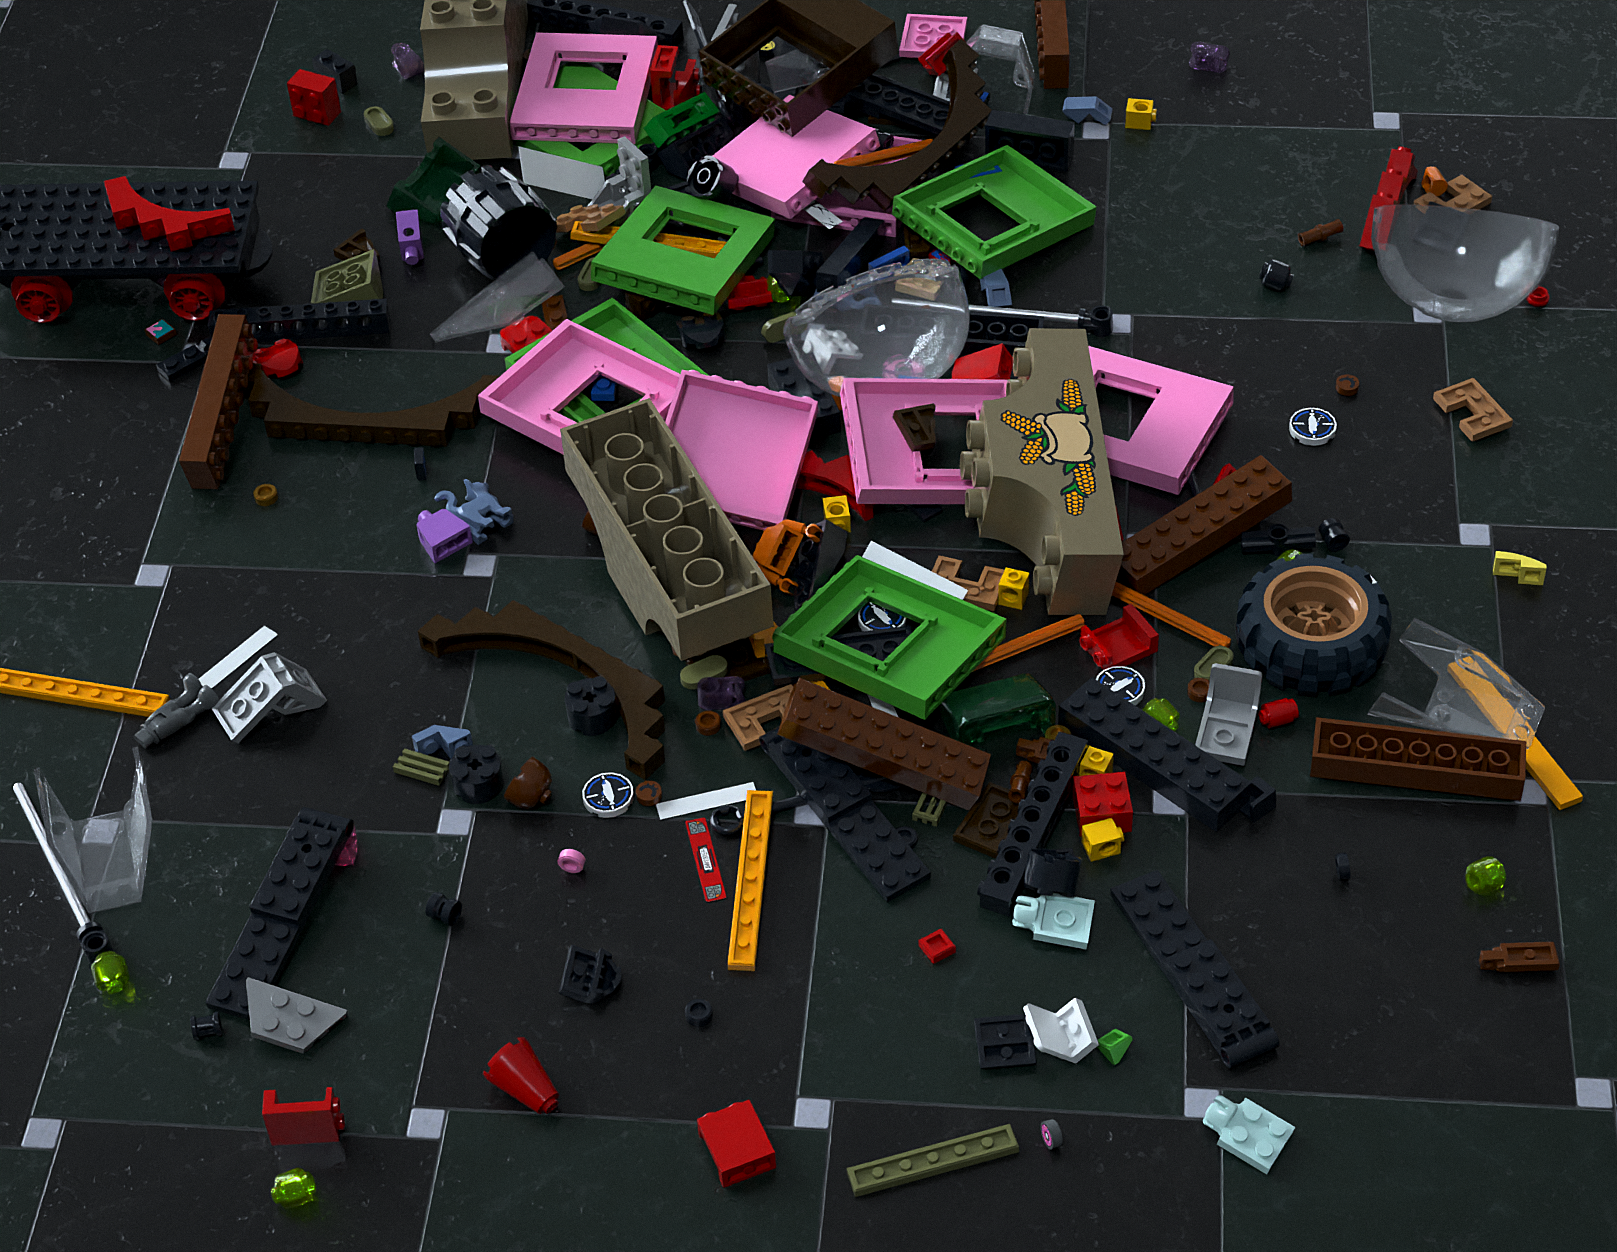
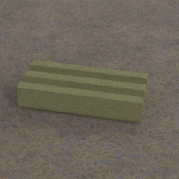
(423, 763)
(927, 816)

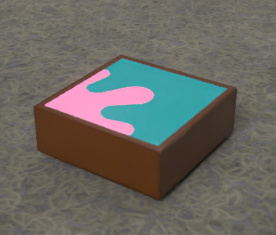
(160, 331)

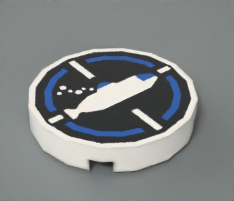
(1312, 426)
(876, 617)
(1124, 682)
(608, 794)

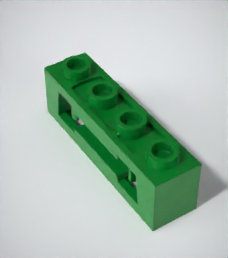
(661, 126)

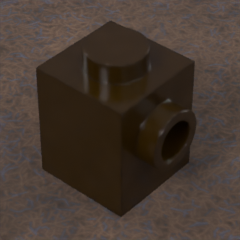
(640, 305)

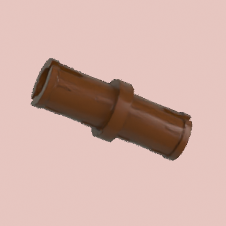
(1320, 232)
(1020, 781)

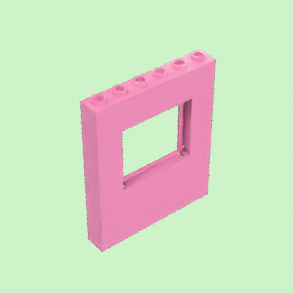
(583, 114)
(561, 368)
(1173, 429)
(879, 455)

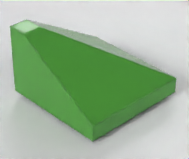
(1114, 1045)

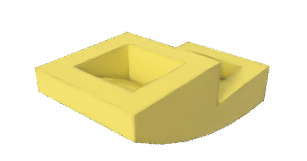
(1525, 568)

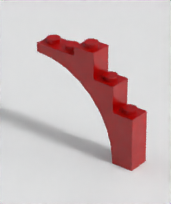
(1391, 187)
(157, 221)
(832, 479)

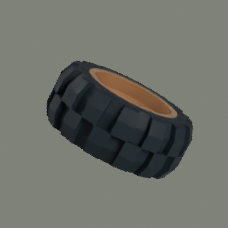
(1337, 630)

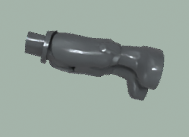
(175, 713)

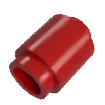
(1278, 712)

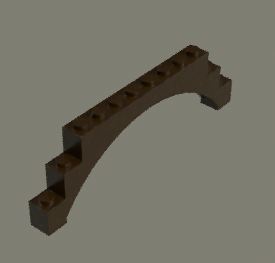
(885, 181)
(421, 425)
(526, 631)

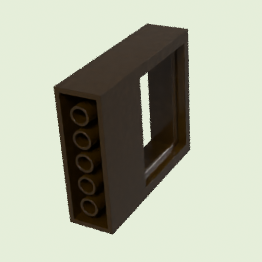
(837, 33)

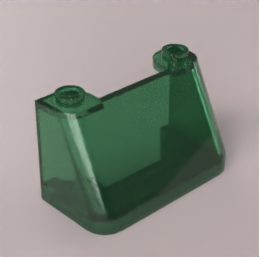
(430, 181)
(996, 706)

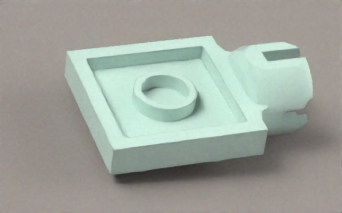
(1056, 918)
(1248, 1131)

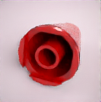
(523, 1077)

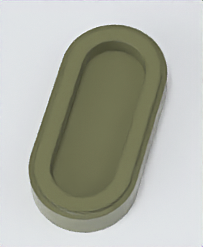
(378, 121)
(584, 278)
(773, 329)
(1218, 655)
(711, 666)

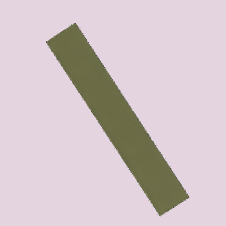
(932, 1160)

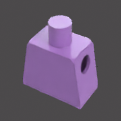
(410, 246)
(442, 533)

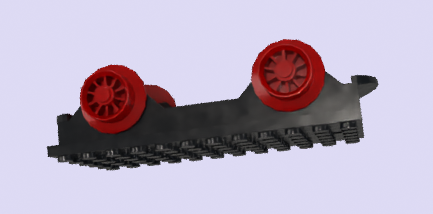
(68, 234)

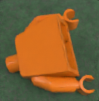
(778, 548)

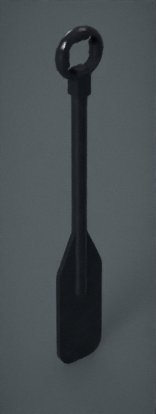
(723, 103)
(872, 781)

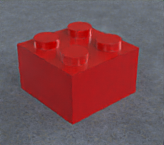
(314, 97)
(1102, 798)

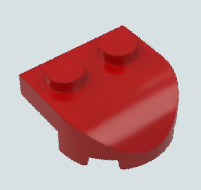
(687, 83)
(749, 293)
(523, 333)
(279, 359)

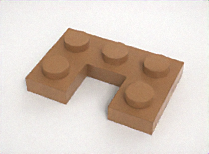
(1465, 195)
(592, 217)
(1488, 415)
(980, 593)
(746, 717)

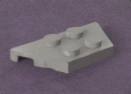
(288, 1017)

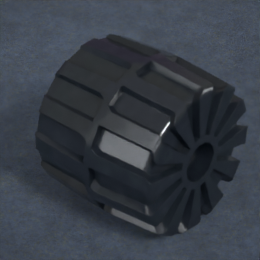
(497, 221)

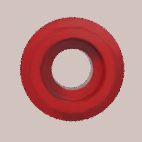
(1539, 297)

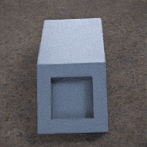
(1079, 107)
(996, 289)
(441, 737)

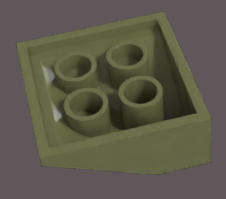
(349, 280)

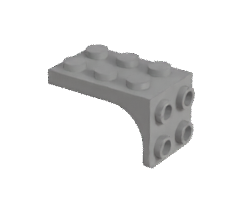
(1230, 713)

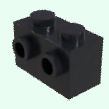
(336, 67)

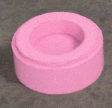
(571, 861)

